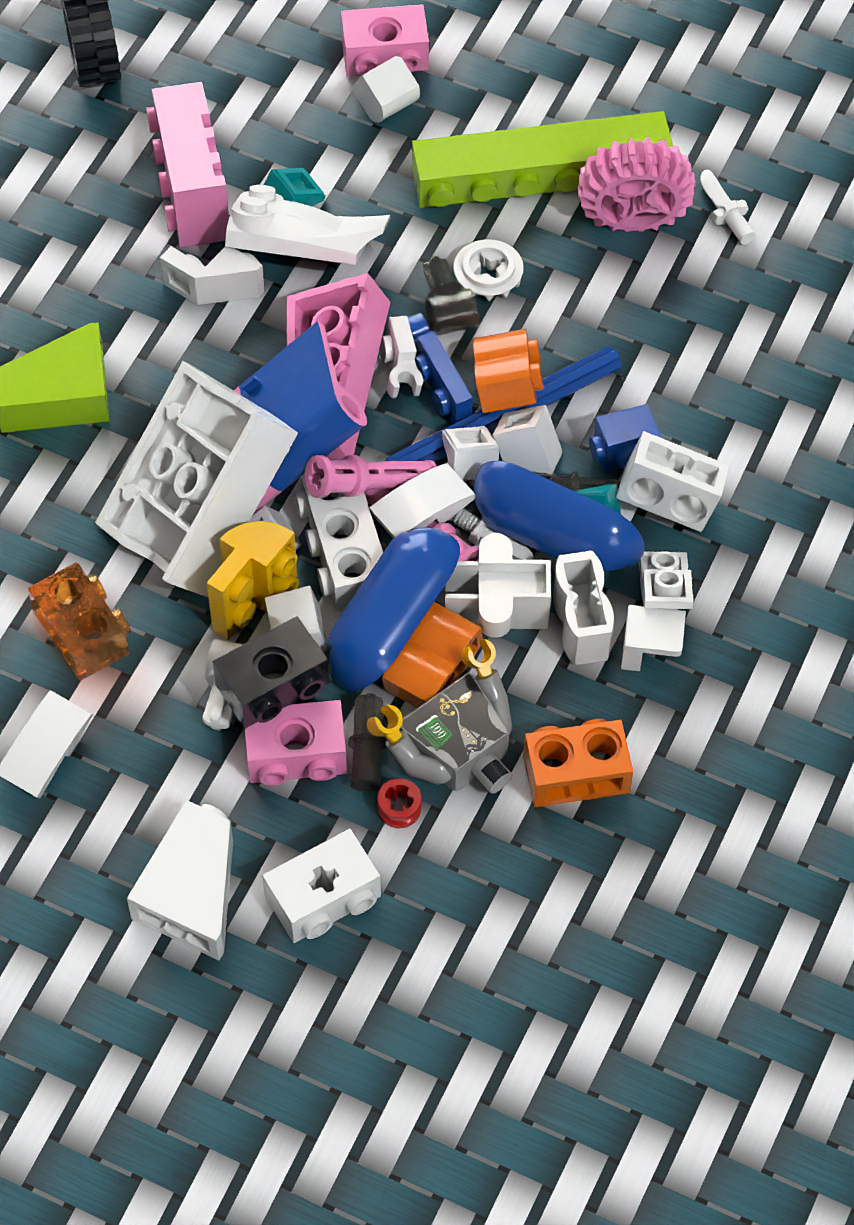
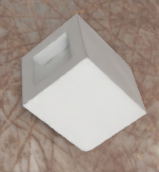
(528, 439)
(651, 632)

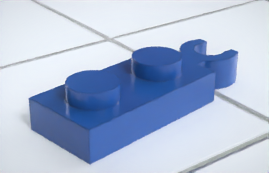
(436, 367)

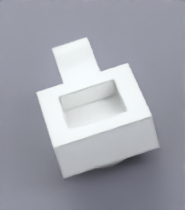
(400, 351)

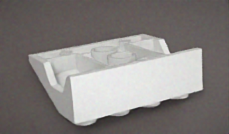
(195, 477)

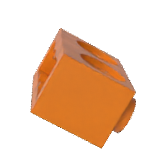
(581, 774)

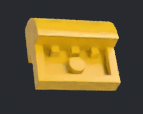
(256, 564)

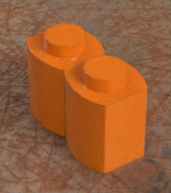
(507, 370)
(432, 656)

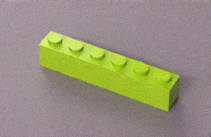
(520, 159)

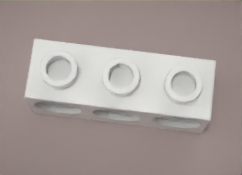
(339, 556)

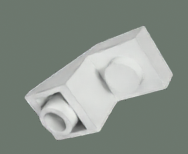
(226, 278)

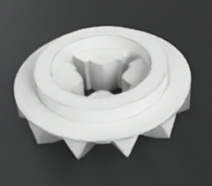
(493, 255)

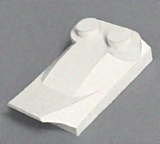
(271, 225)

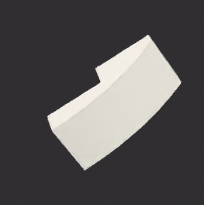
(420, 501)
(666, 580)
(44, 743)

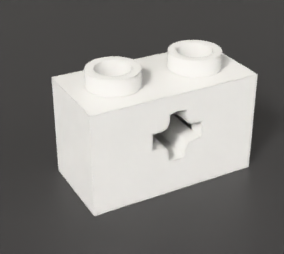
(339, 868)

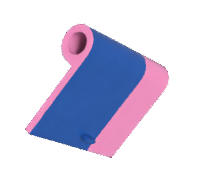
(305, 395)

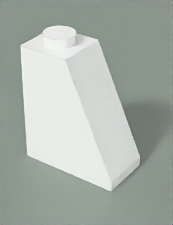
(188, 881)

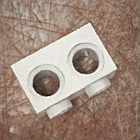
(672, 481)

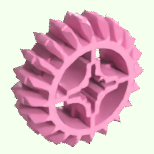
(636, 185)

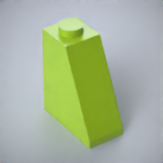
(56, 384)

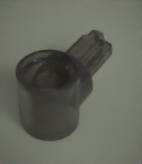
(448, 304)

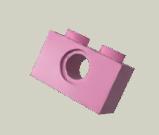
(383, 33)
(313, 724)

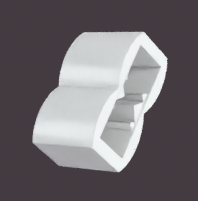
(583, 607)

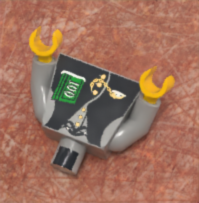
(456, 732)

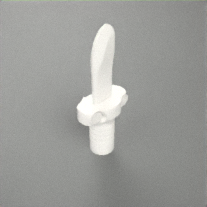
(728, 211)

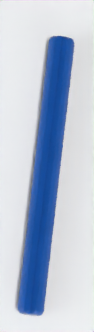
(555, 388)

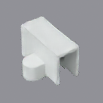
(500, 590)

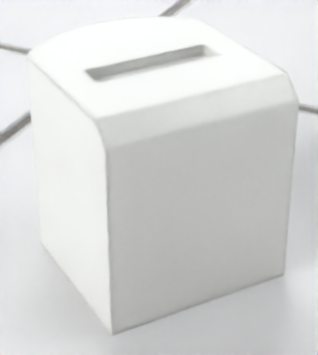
(386, 89)
(299, 603)

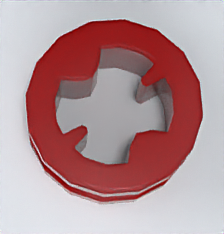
(395, 788)

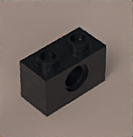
(282, 650)

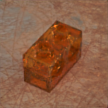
(72, 623)

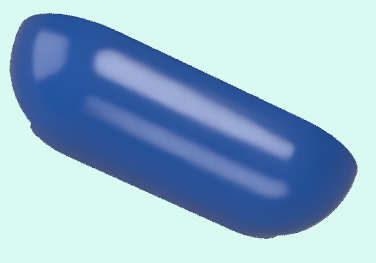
(553, 516)
(390, 605)

